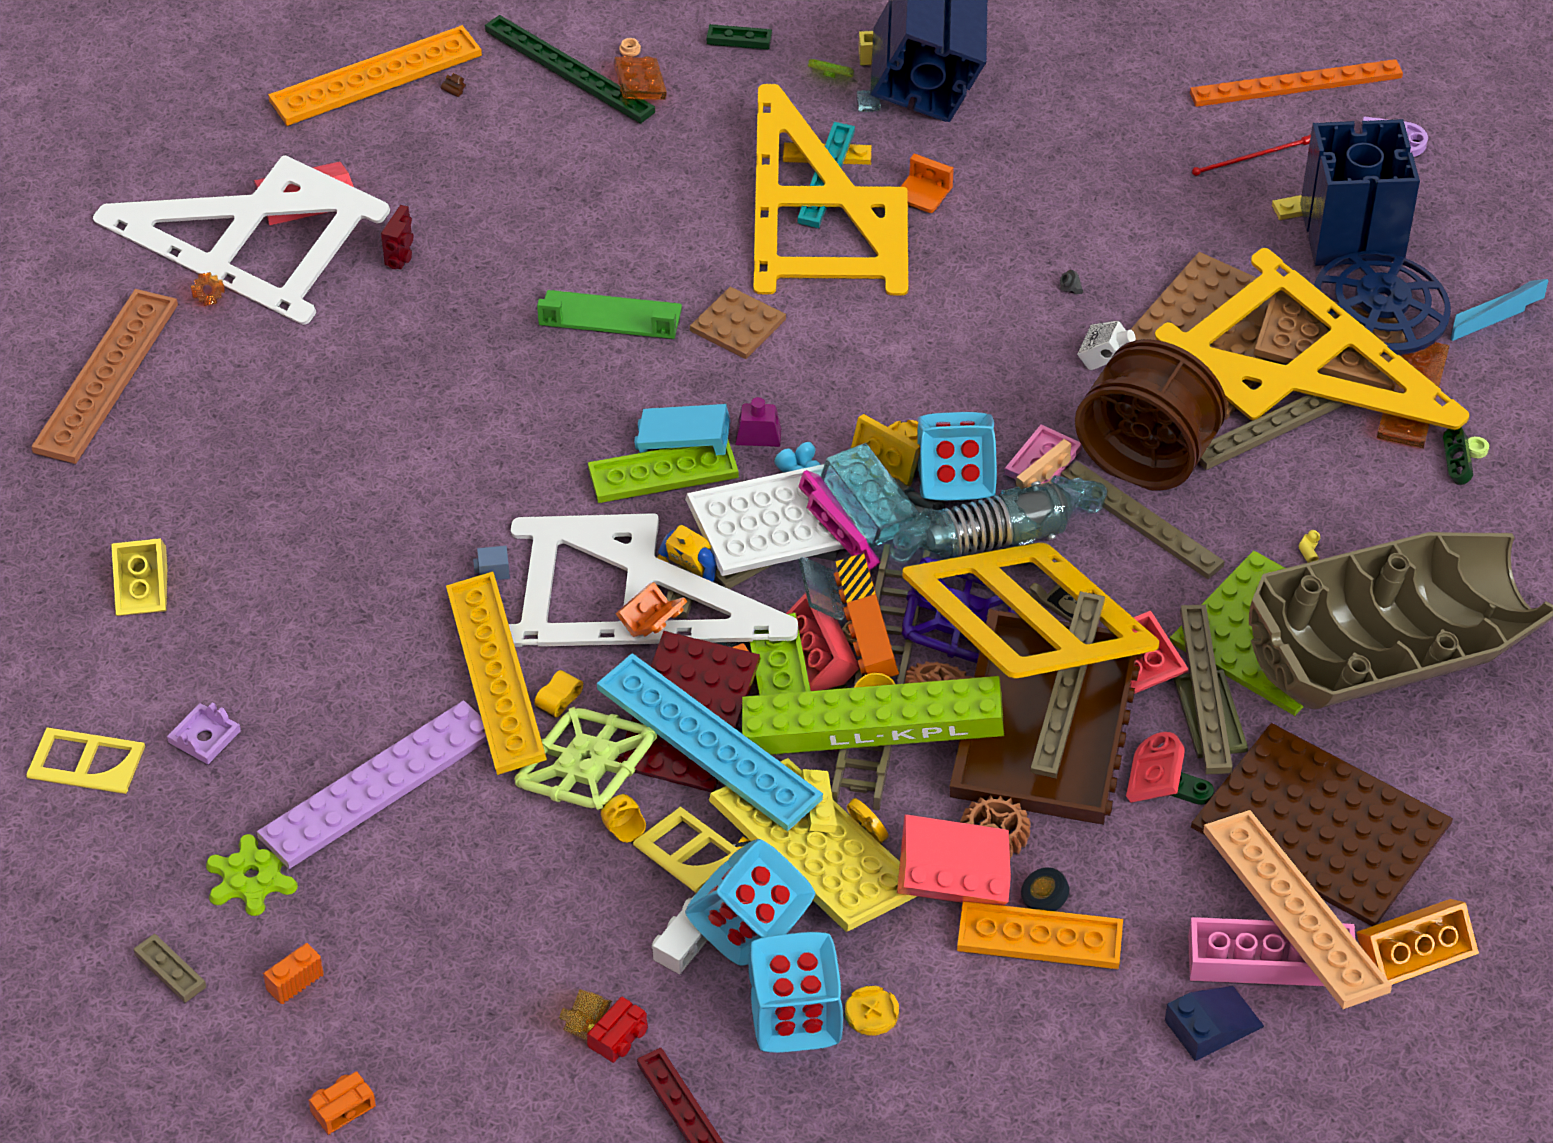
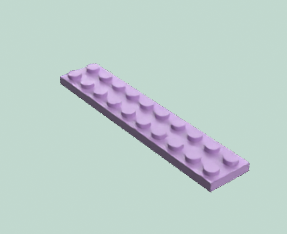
(374, 785)

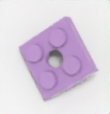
(204, 719)

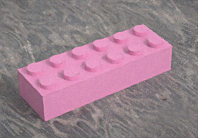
(1246, 953)

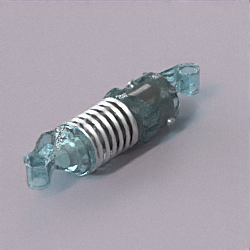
(1007, 519)

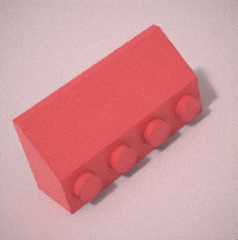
(824, 647)

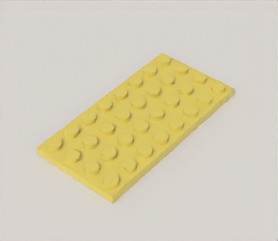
(847, 868)

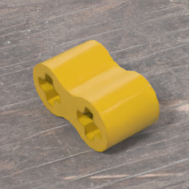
(558, 693)

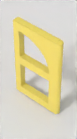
(113, 780)
(691, 876)

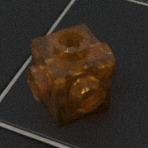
(207, 279)

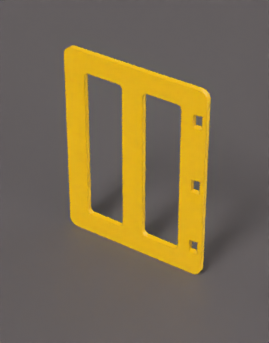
(1069, 648)

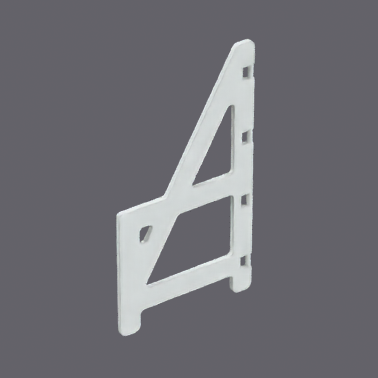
(317, 195)
(596, 537)

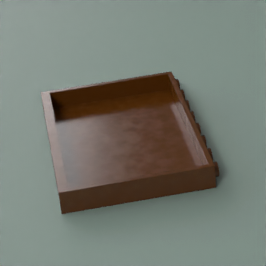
(1090, 756)

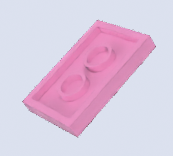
(1038, 445)

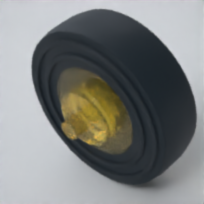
(1045, 889)

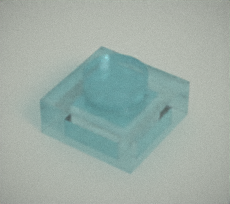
(867, 102)

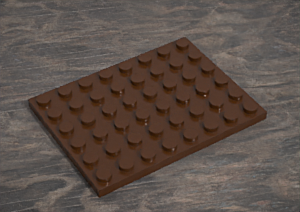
(1332, 820)

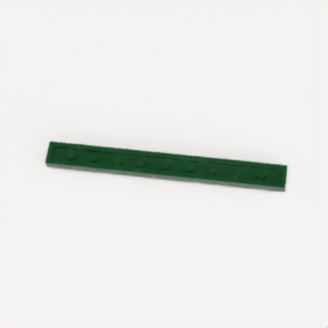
(568, 68)

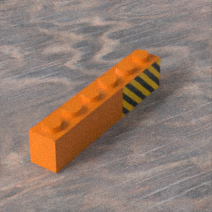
(866, 616)

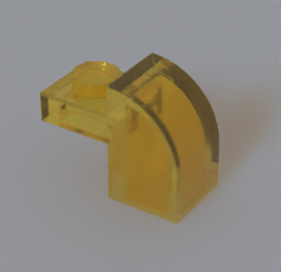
(585, 1013)

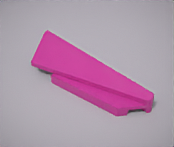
(834, 518)

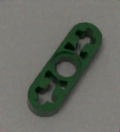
(1464, 461)

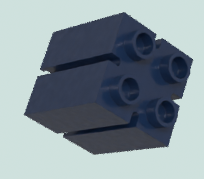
(929, 53)
(1359, 189)

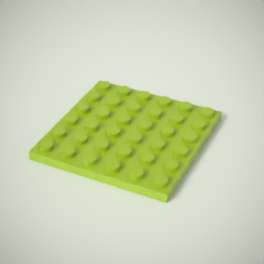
(1231, 632)

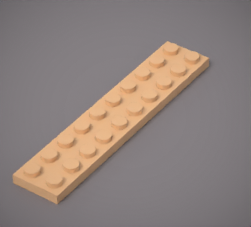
(1297, 910)

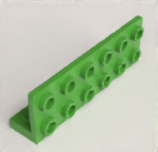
(609, 314)

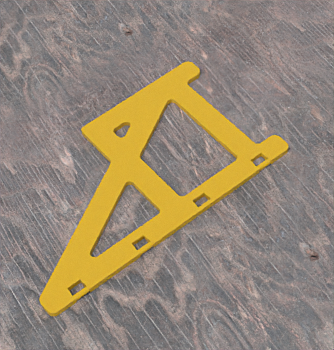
(885, 235)
(1302, 372)

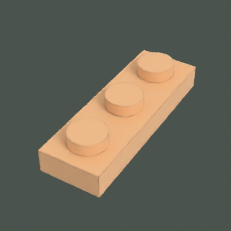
(1046, 466)

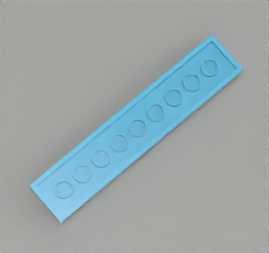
(710, 742)

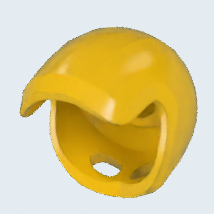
(623, 818)

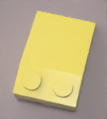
(140, 576)

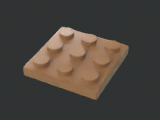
(738, 322)

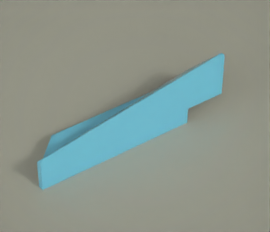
(1498, 308)

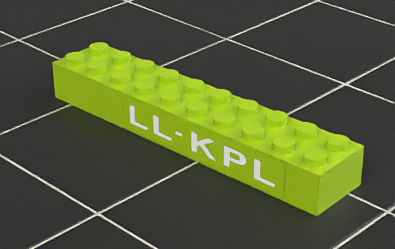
(874, 715)

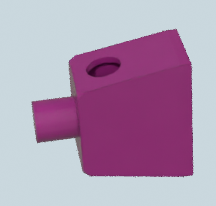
(758, 425)

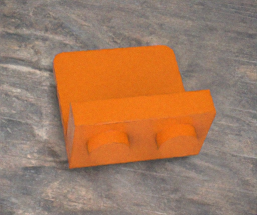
(927, 183)
(649, 611)

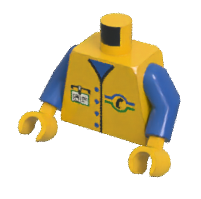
(689, 551)

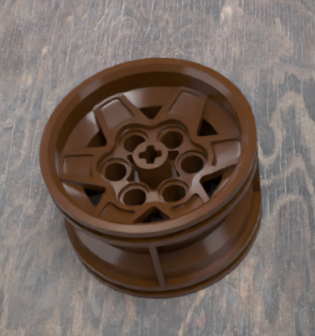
(1151, 414)

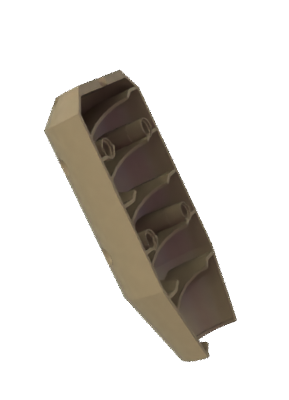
(1389, 616)

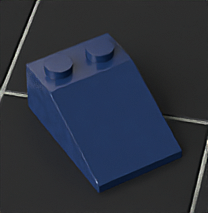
(1210, 1020)

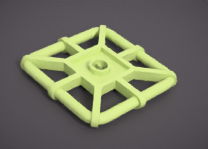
(575, 768)

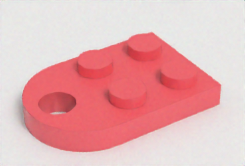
(1154, 769)

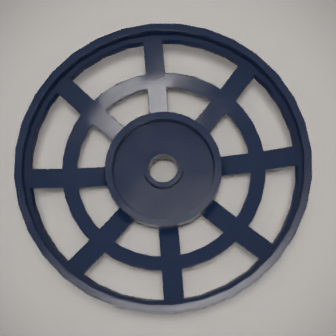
(1399, 297)

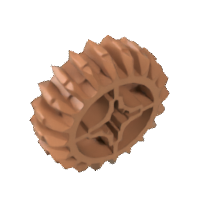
(1000, 815)

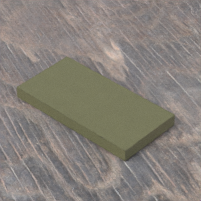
(1235, 734)

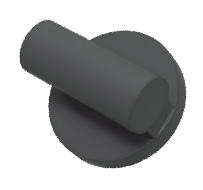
(1071, 282)

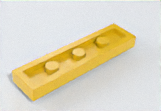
(856, 154)

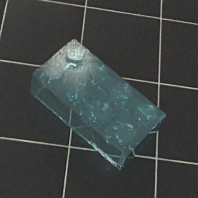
(868, 493)

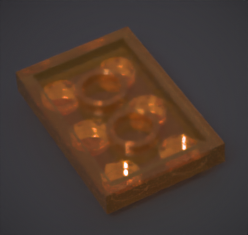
(640, 78)

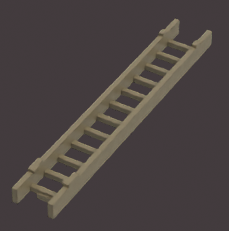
(882, 767)

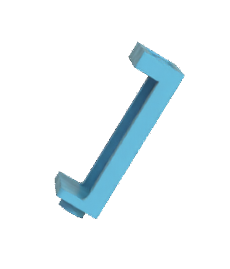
(684, 428)

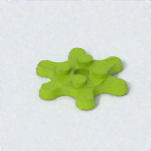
(249, 889)

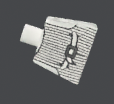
(1102, 342)

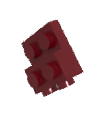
(397, 239)

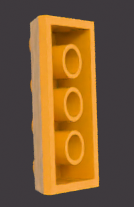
(1420, 940)

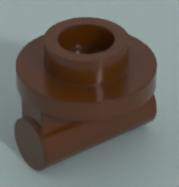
(453, 85)

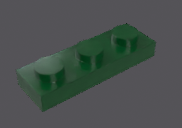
(739, 36)

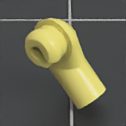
(1308, 545)

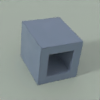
(492, 560)

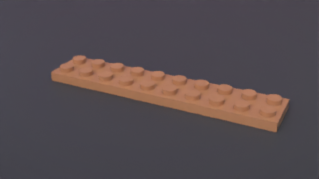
(104, 376)

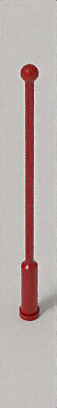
(1304, 140)

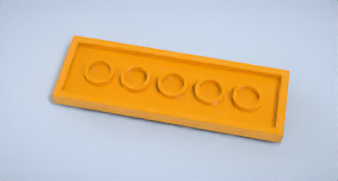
(1040, 935)

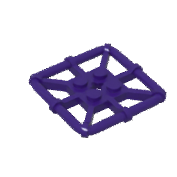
(976, 604)

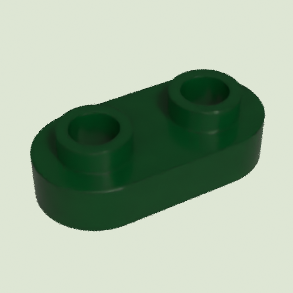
(1189, 791)

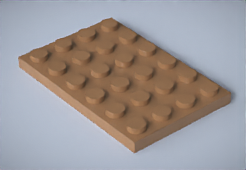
(1292, 329)

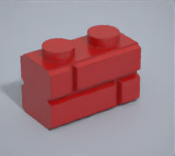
(617, 1030)

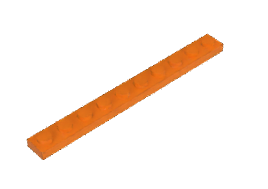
(1296, 82)

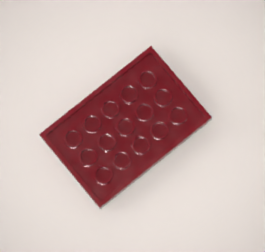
(712, 676)

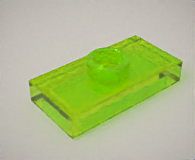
(830, 69)

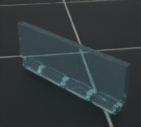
(821, 588)

